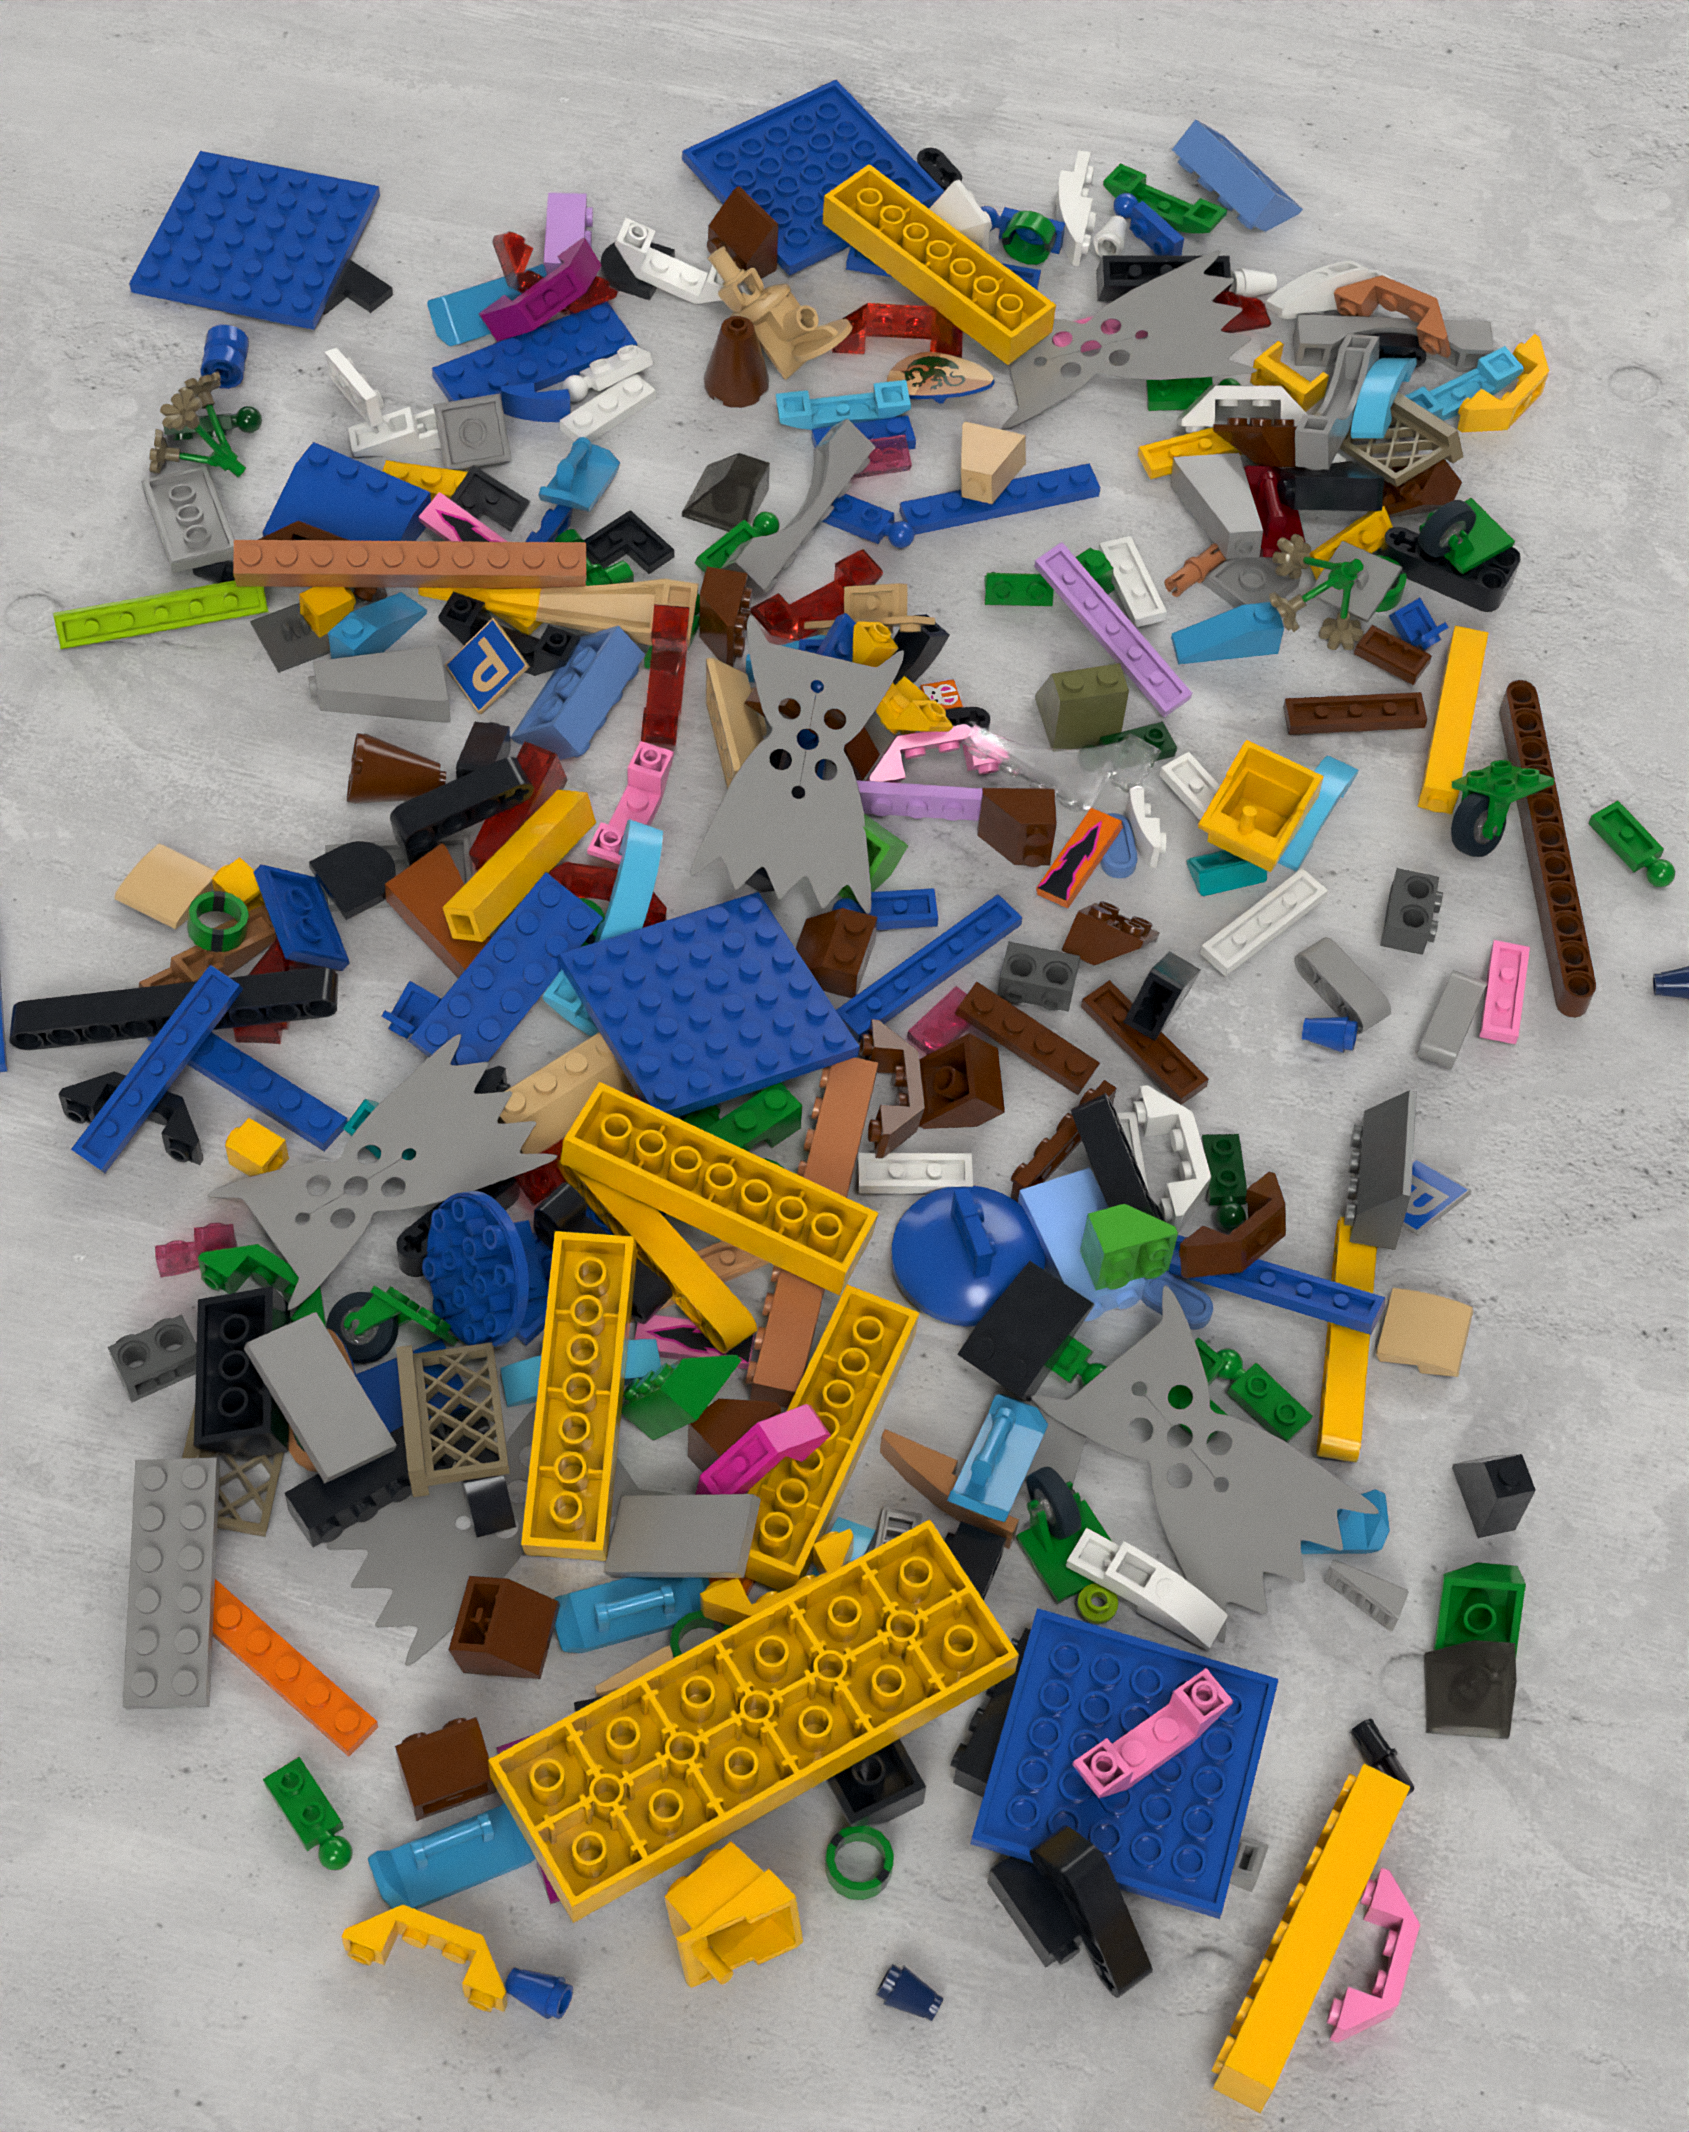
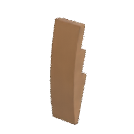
(192, 963)
(934, 1478)

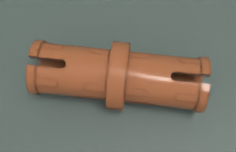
(1194, 570)

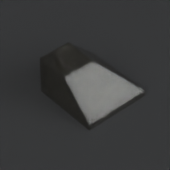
(729, 492)
(1470, 1689)

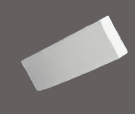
(398, 434)

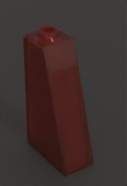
(546, 776)

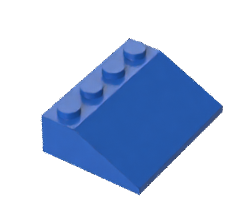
(348, 499)

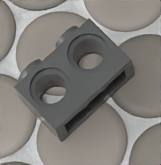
(1406, 911)
(1040, 969)
(161, 1366)

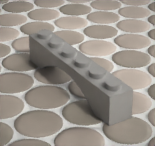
(1320, 337)
(1322, 434)
(836, 460)

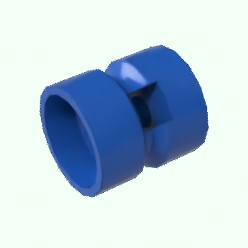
(225, 353)

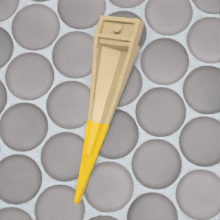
(586, 606)

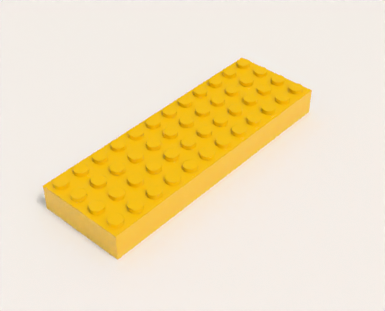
(751, 1719)

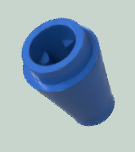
(1331, 1032)
(541, 1992)

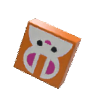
(943, 693)

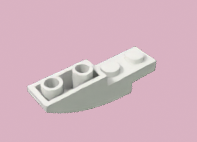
(1075, 207)
(1315, 290)
(1149, 1585)

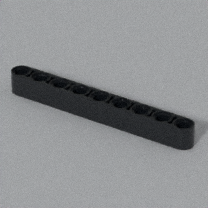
(145, 1010)

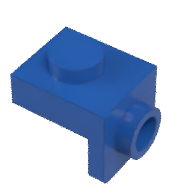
(1416, 625)
(411, 1009)

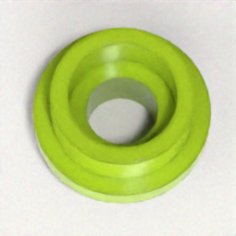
(1093, 1613)

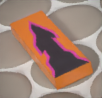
(1079, 858)

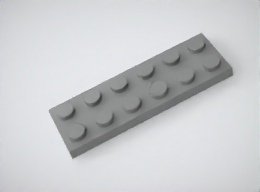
(171, 1584)

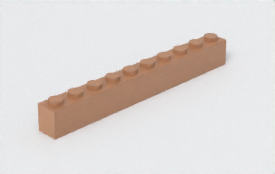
(408, 564)
(831, 1163)

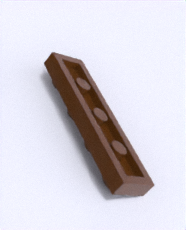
(1355, 713)
(1027, 1038)
(1158, 1058)
(1053, 1151)

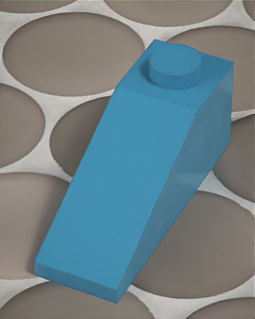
(374, 626)
(1230, 635)

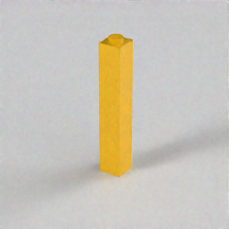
(1453, 719)
(519, 865)

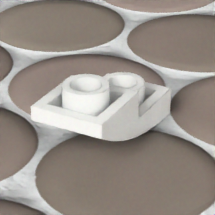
(1146, 830)

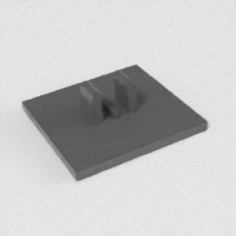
(289, 638)

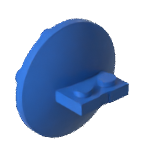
(962, 1251)
(481, 1268)

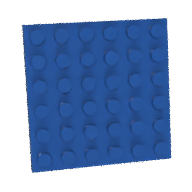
(797, 157)
(255, 240)
(708, 1006)
(1171, 1830)

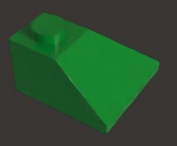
(1480, 1605)

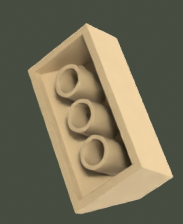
(733, 723)
(560, 1091)

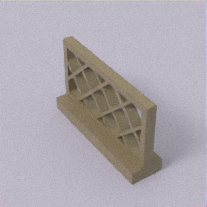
(1409, 421)
(419, 1427)
(235, 1523)

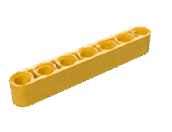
(666, 1253)
(1345, 1357)

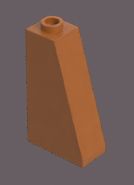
(419, 898)

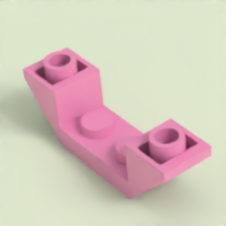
(913, 745)
(639, 802)
(1142, 1750)
(1389, 1910)

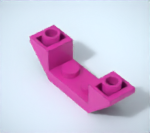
(762, 1448)

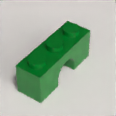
(766, 1116)

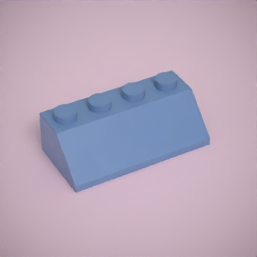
(1234, 178)
(581, 694)

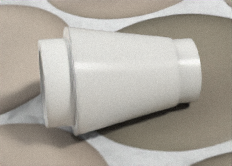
(1111, 237)
(1252, 282)

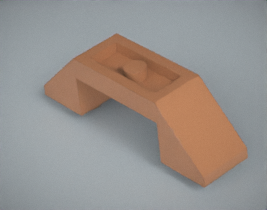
(1364, 296)

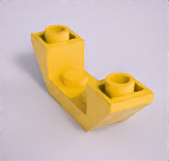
(1489, 413)
(873, 647)
(729, 1604)
(375, 1937)

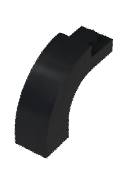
(919, 650)
(485, 1497)

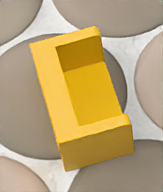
(1275, 373)

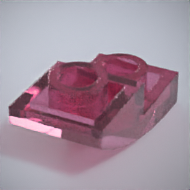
(181, 1256)

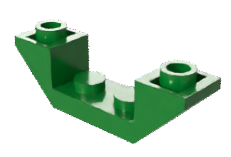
(233, 1266)

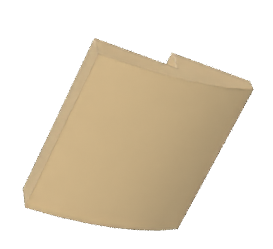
(165, 885)
(1425, 1332)

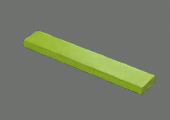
(157, 613)

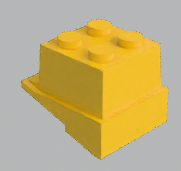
(1260, 805)
(730, 1916)

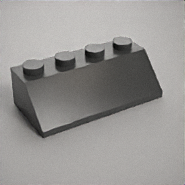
(1381, 1172)

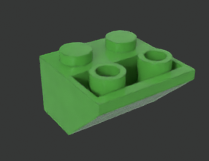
(1126, 1246)

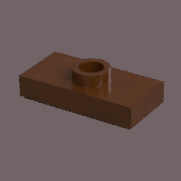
(1392, 654)

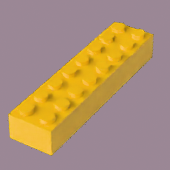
(938, 264)
(719, 1188)
(847, 1390)
(580, 1396)
(1307, 1937)

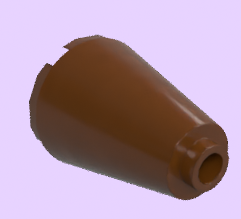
(736, 365)
(389, 772)

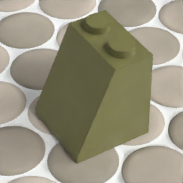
(1083, 705)

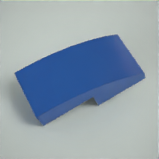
(526, 404)

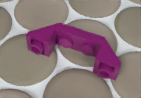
(545, 298)

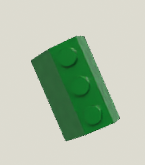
(675, 1393)

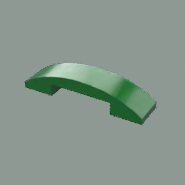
(1180, 215)

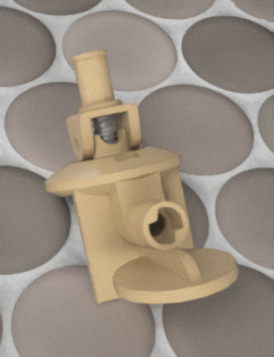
(782, 325)

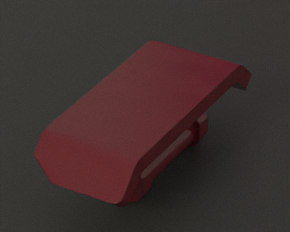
(1274, 516)

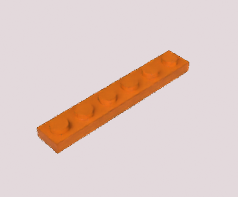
(289, 1673)

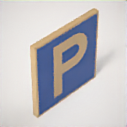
(487, 666)

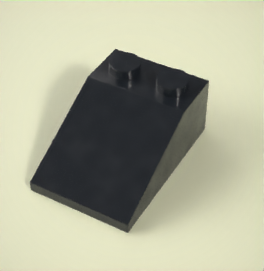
(1026, 1331)

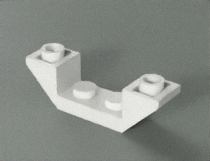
(664, 270)
(1202, 410)
(1165, 1116)

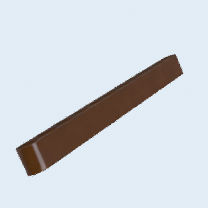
(1548, 854)

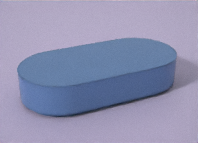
(1122, 855)
(1194, 1303)

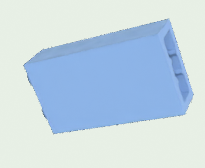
(1059, 1218)

